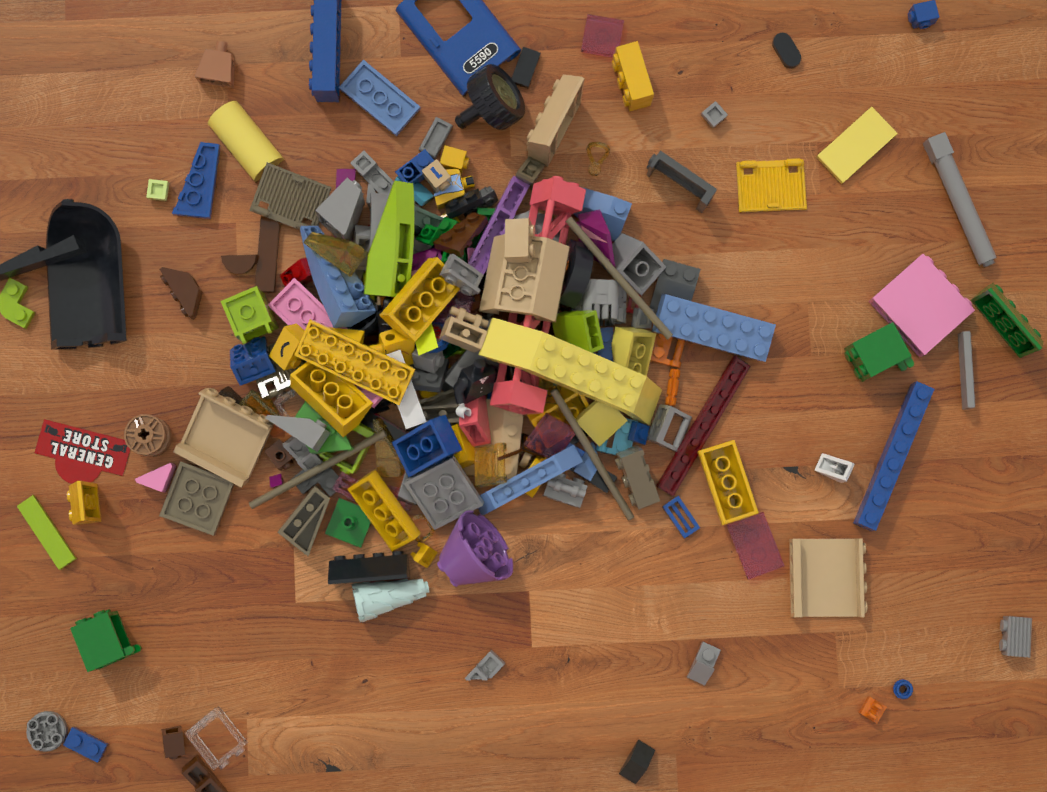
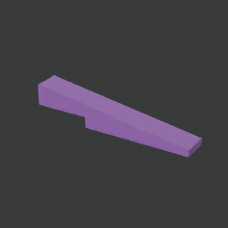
(504, 210)

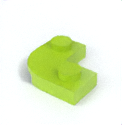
(10, 304)

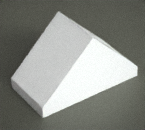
(834, 468)

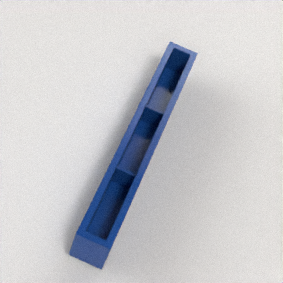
(893, 456)

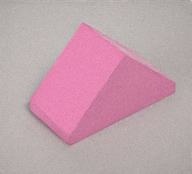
(159, 478)

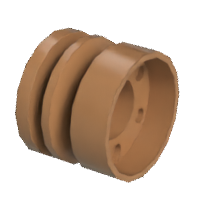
(155, 443)

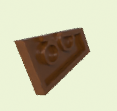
(461, 234)

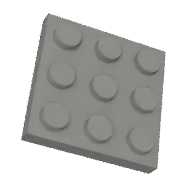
(443, 492)

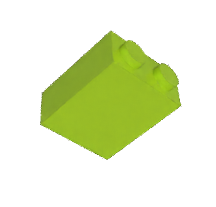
(579, 329)

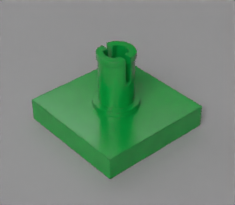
(348, 523)

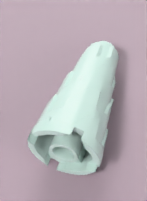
(383, 596)

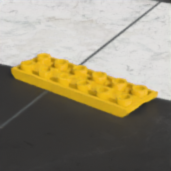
(354, 362)

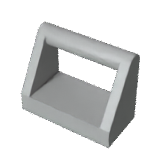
(661, 424)

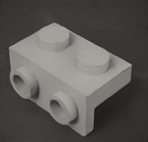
(461, 275)

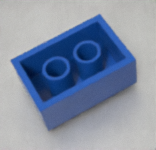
(427, 445)

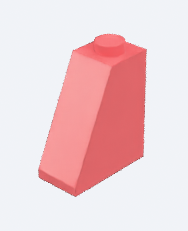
(477, 425)

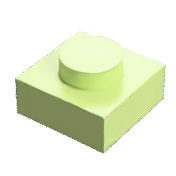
(157, 190)

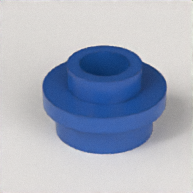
(908, 689)

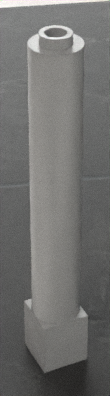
(940, 153)

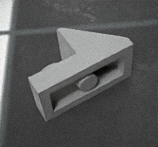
(703, 663)

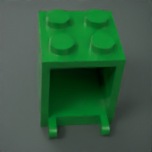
(878, 352)
(102, 640)

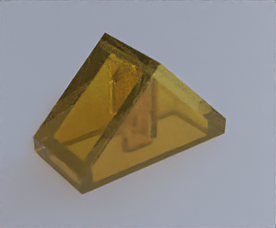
(258, 404)

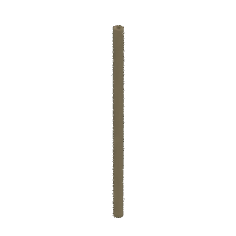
(619, 278)
(592, 454)
(317, 469)

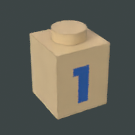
(437, 176)

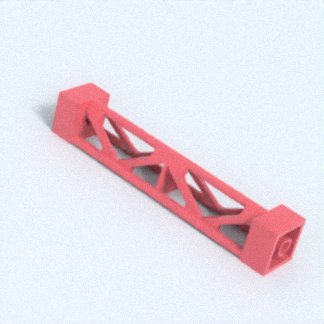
(562, 200)

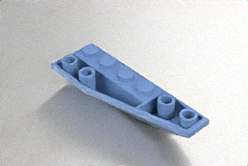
(339, 293)

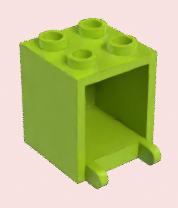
(249, 314)

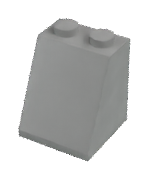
(342, 209)
(636, 262)

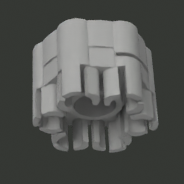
(607, 299)

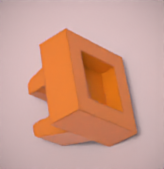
(872, 709)

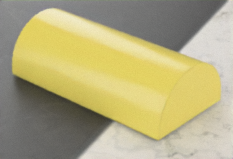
(244, 139)

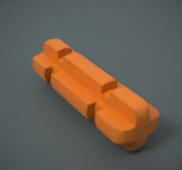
(672, 387)

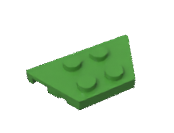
(334, 442)

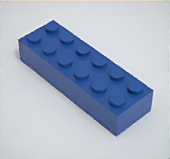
(325, 50)

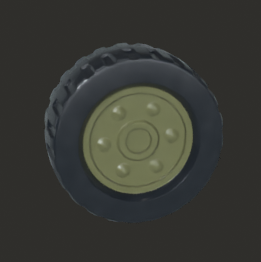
(493, 99)

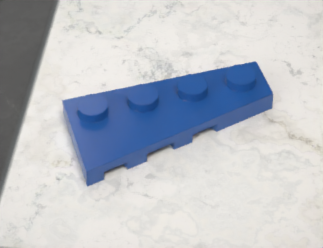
(199, 186)

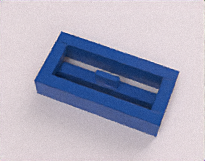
(675, 522)

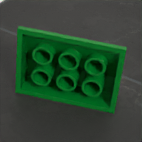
(1008, 321)

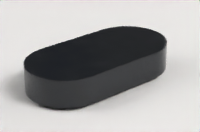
(786, 50)

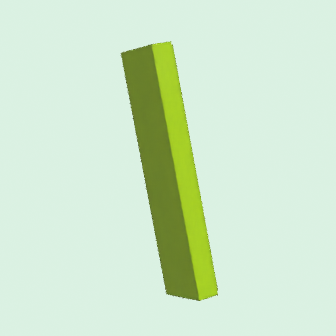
(46, 532)

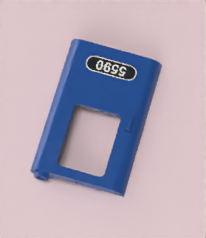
(467, 51)

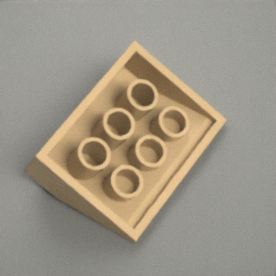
(504, 428)

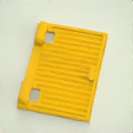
(771, 186)

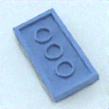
(379, 98)

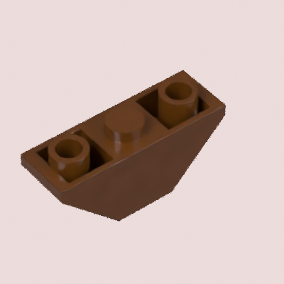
(183, 289)

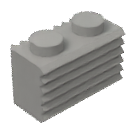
(1016, 636)

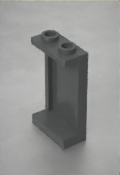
(683, 177)

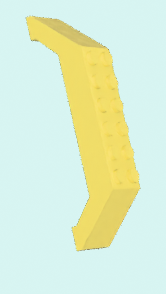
(572, 368)

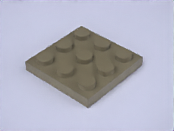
(197, 498)

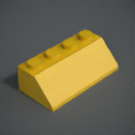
(419, 300)
(331, 397)

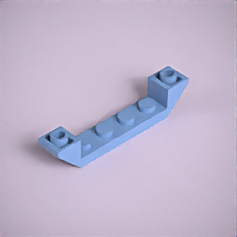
(530, 479)

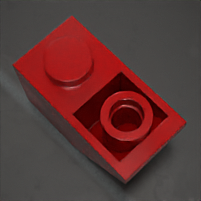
(299, 270)

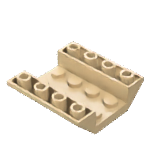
(526, 287)

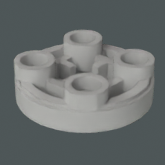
(46, 731)

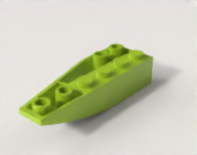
(392, 247)

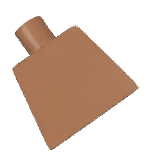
(217, 67)

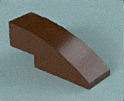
(201, 776)

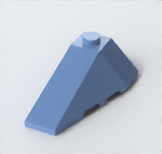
(612, 208)

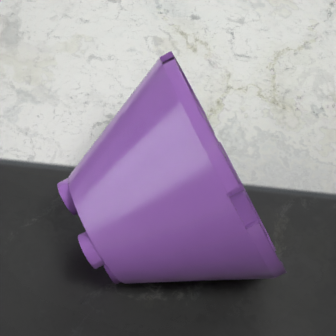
(475, 552)

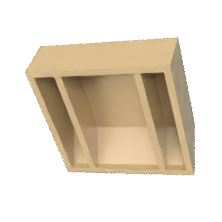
(555, 119)

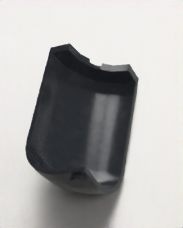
(88, 288)

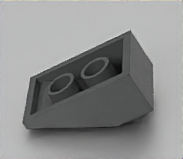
(675, 280)

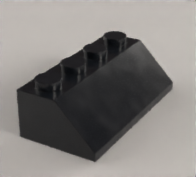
(368, 569)

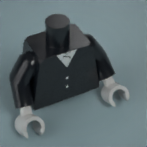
(473, 383)

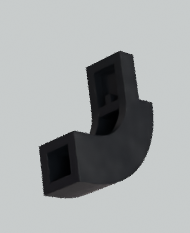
(577, 273)

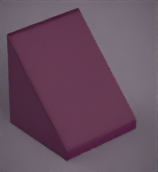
(276, 481)

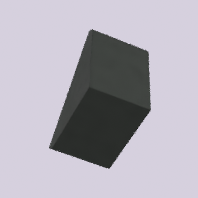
(637, 762)

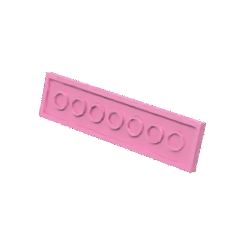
(298, 306)

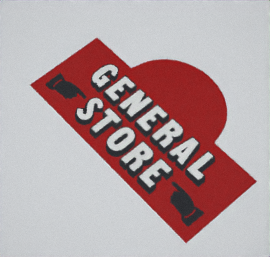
(80, 452)

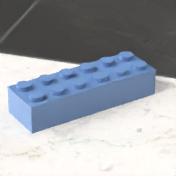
(715, 327)

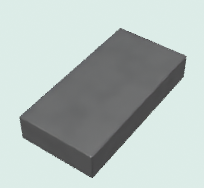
(436, 137)

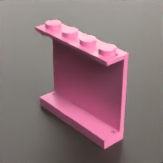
(922, 305)

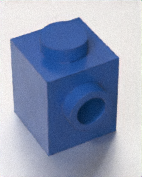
(923, 14)

